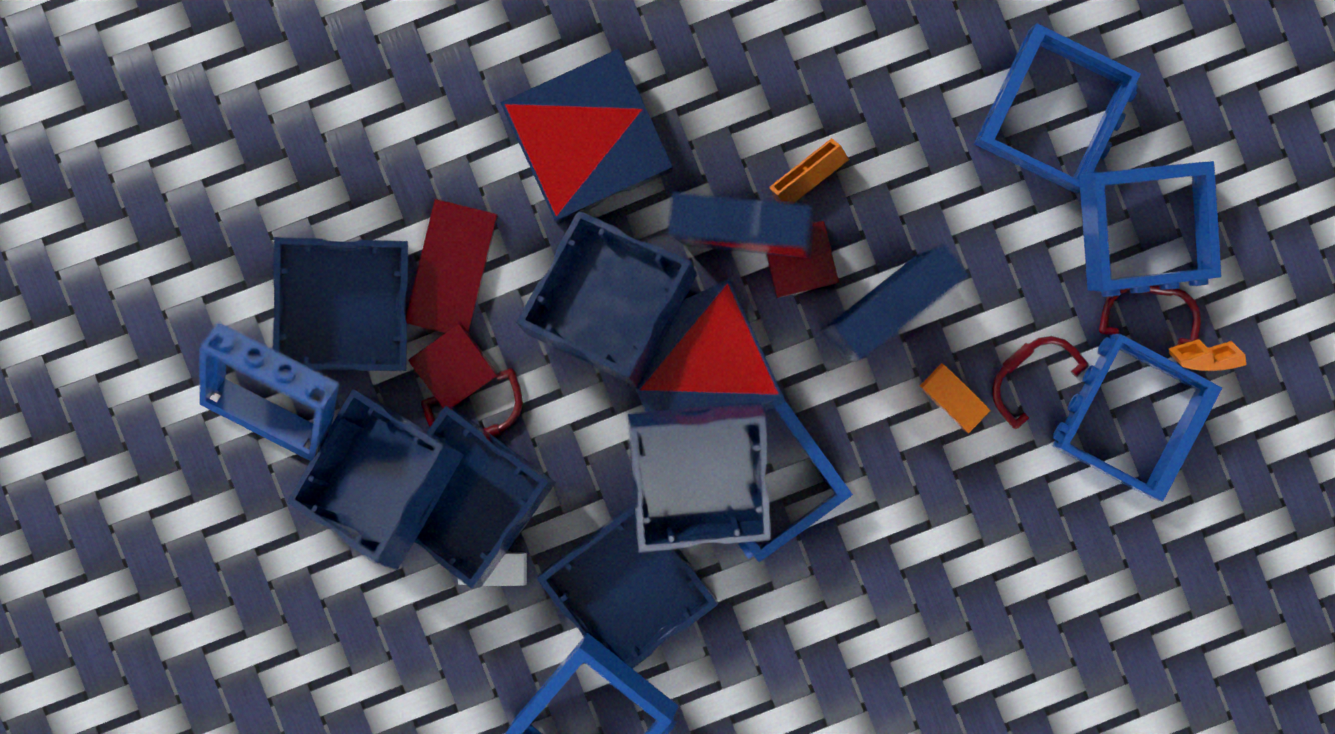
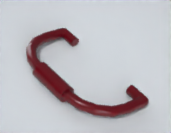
(1196, 314)
(1019, 357)
(495, 429)

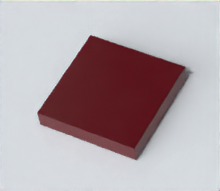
(798, 274)
(453, 366)

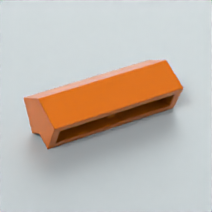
(809, 173)

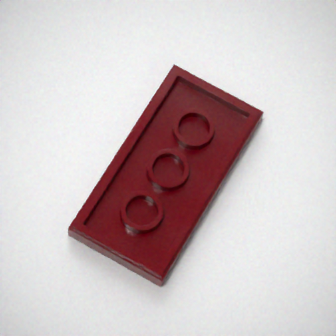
(451, 267)

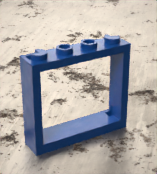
(1083, 56)
(1096, 230)
(277, 371)
(1182, 437)
(825, 469)
(611, 669)

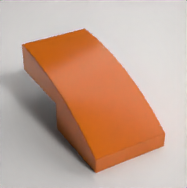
(1198, 356)
(955, 398)

